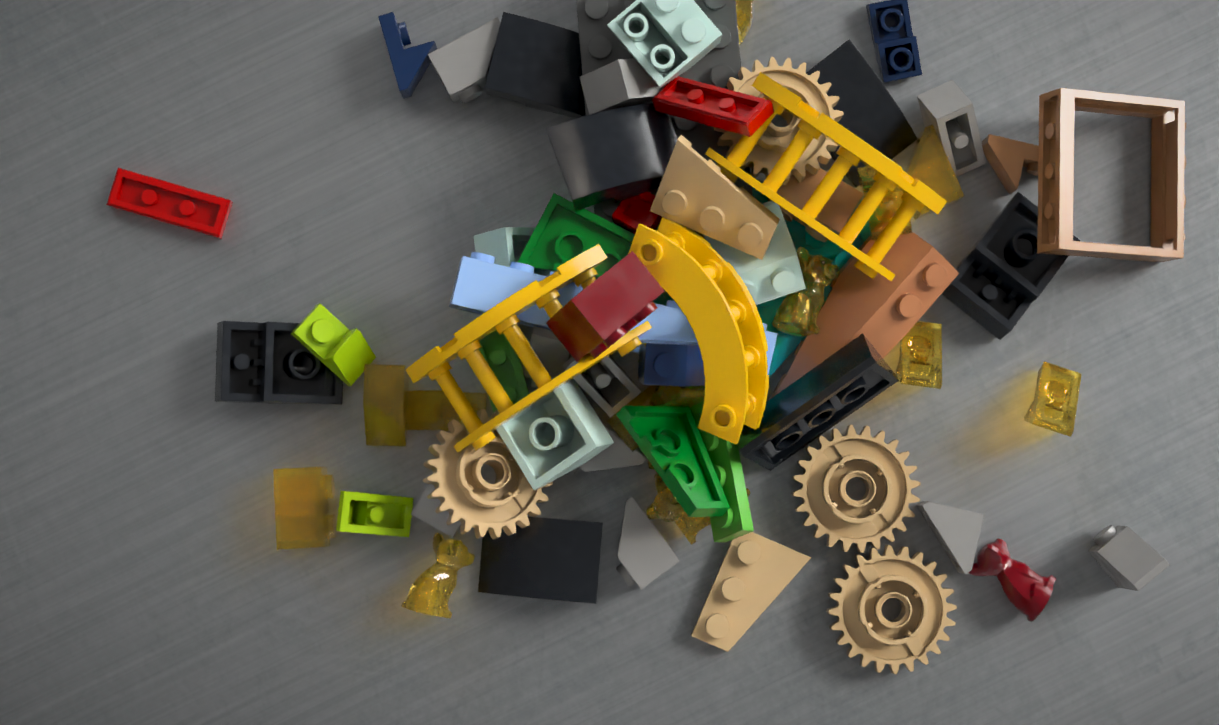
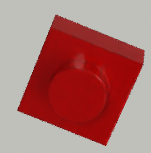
(636, 211)

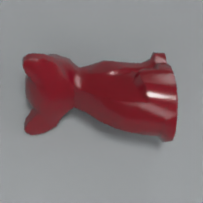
(1019, 582)

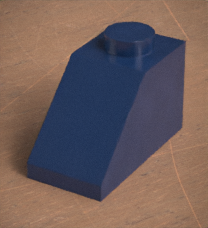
(670, 363)

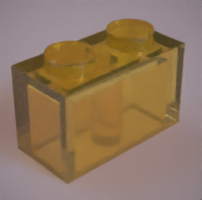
(303, 507)

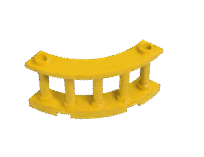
(851, 152)
(505, 320)
(722, 321)

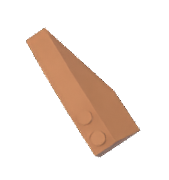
(874, 306)

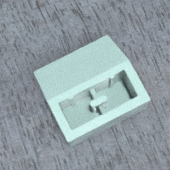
(665, 36)

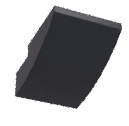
(537, 66)
(865, 104)
(613, 153)
(1004, 269)
(270, 367)
(544, 561)

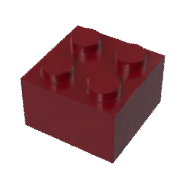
(606, 308)

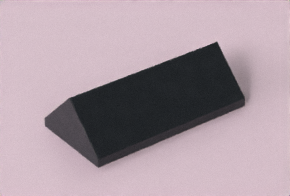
(817, 403)

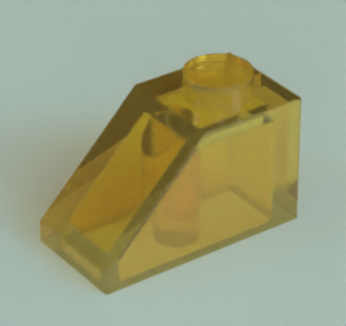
(933, 169)
(385, 404)

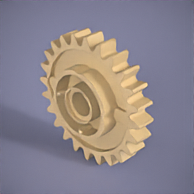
(776, 139)
(885, 484)
(469, 496)
(921, 614)

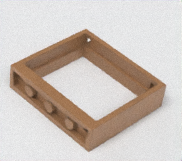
(1057, 173)

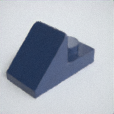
(407, 63)

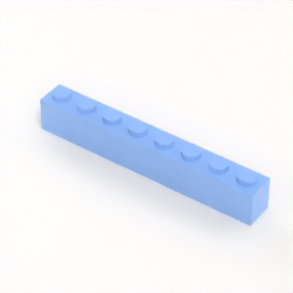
(485, 284)

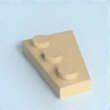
(709, 203)
(744, 587)

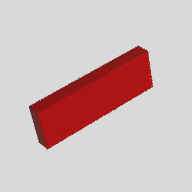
(713, 106)
(169, 203)

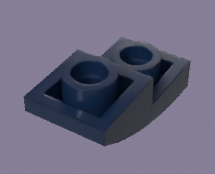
(893, 40)

